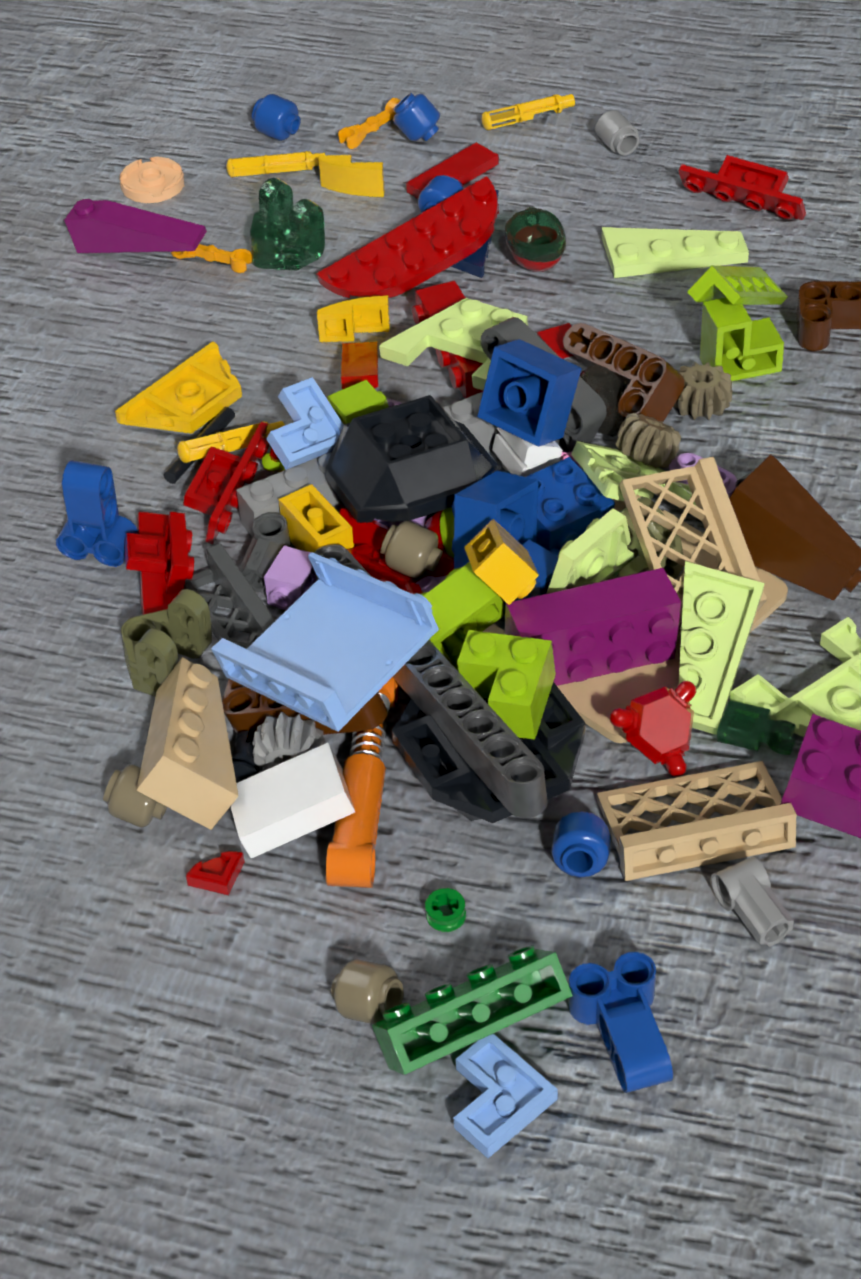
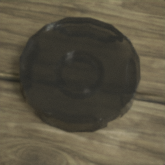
(610, 389)

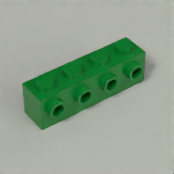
(471, 1010)

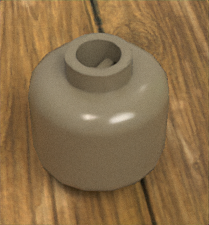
(411, 549)
(128, 803)
(366, 991)

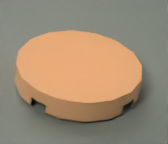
(152, 180)

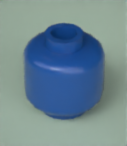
(276, 117)
(416, 117)
(437, 191)
(581, 844)

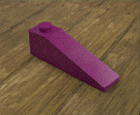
(118, 228)

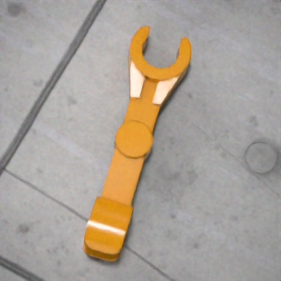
(355, 134)
(236, 258)

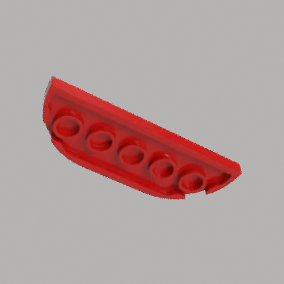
(418, 246)

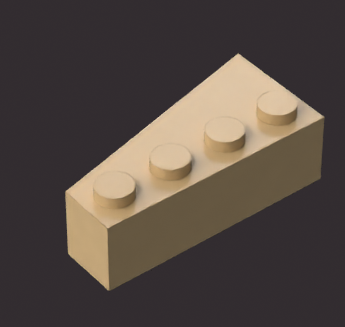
(188, 747)

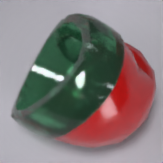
(535, 239)

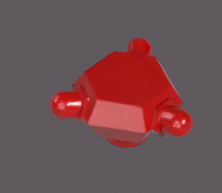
(660, 725)

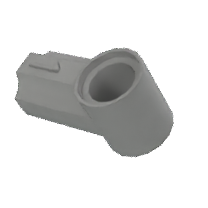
(749, 893)

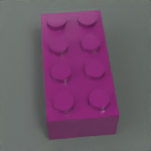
(602, 624)
(828, 776)

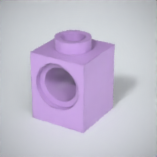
(288, 577)

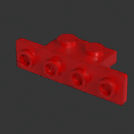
(746, 183)
(219, 477)
(367, 551)
(161, 588)

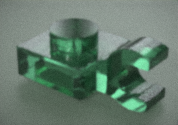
(751, 725)

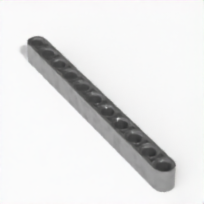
(468, 721)

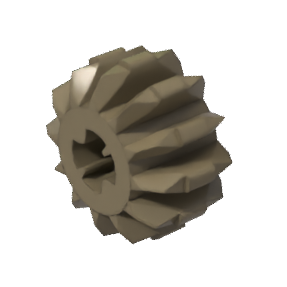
(705, 391)
(648, 440)

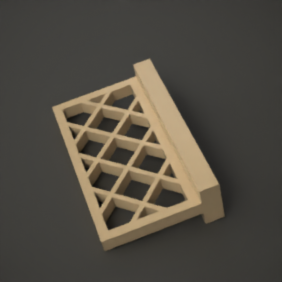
(711, 507)
(699, 839)

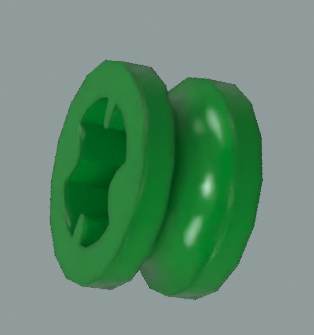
(455, 902)

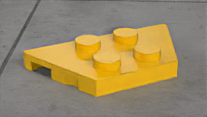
(185, 395)

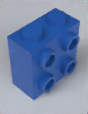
(566, 503)

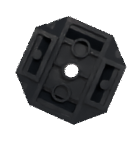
(405, 462)
(456, 784)

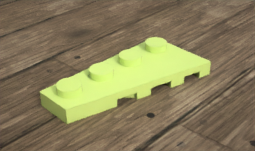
(666, 250)
(713, 637)

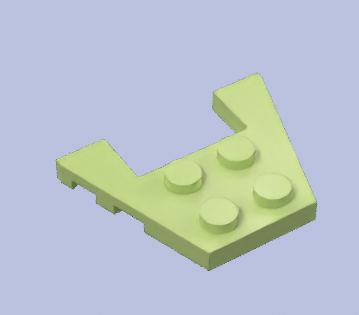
(453, 331)
(610, 466)
(594, 555)
(832, 696)

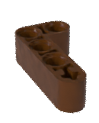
(826, 307)
(650, 379)
(249, 710)

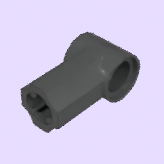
(269, 537)

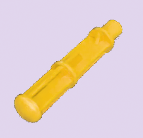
(526, 110)
(272, 163)
(226, 441)

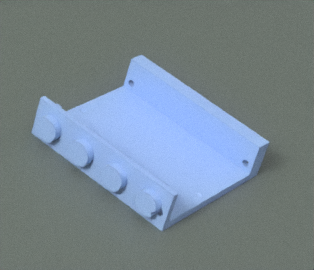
(332, 644)

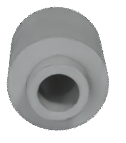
(617, 133)

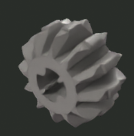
(284, 739)

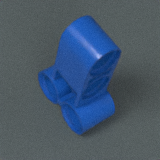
(92, 515)
(623, 1018)

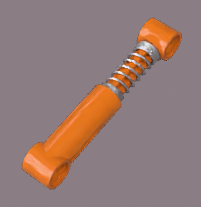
(352, 851)

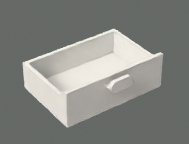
(290, 800)

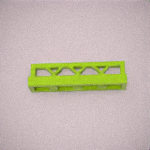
(738, 285)

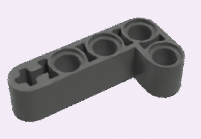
(587, 409)

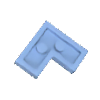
(314, 425)
(510, 1097)

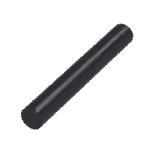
(218, 424)

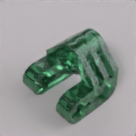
(285, 241)

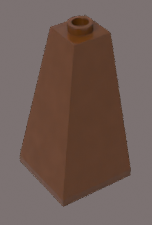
(794, 533)

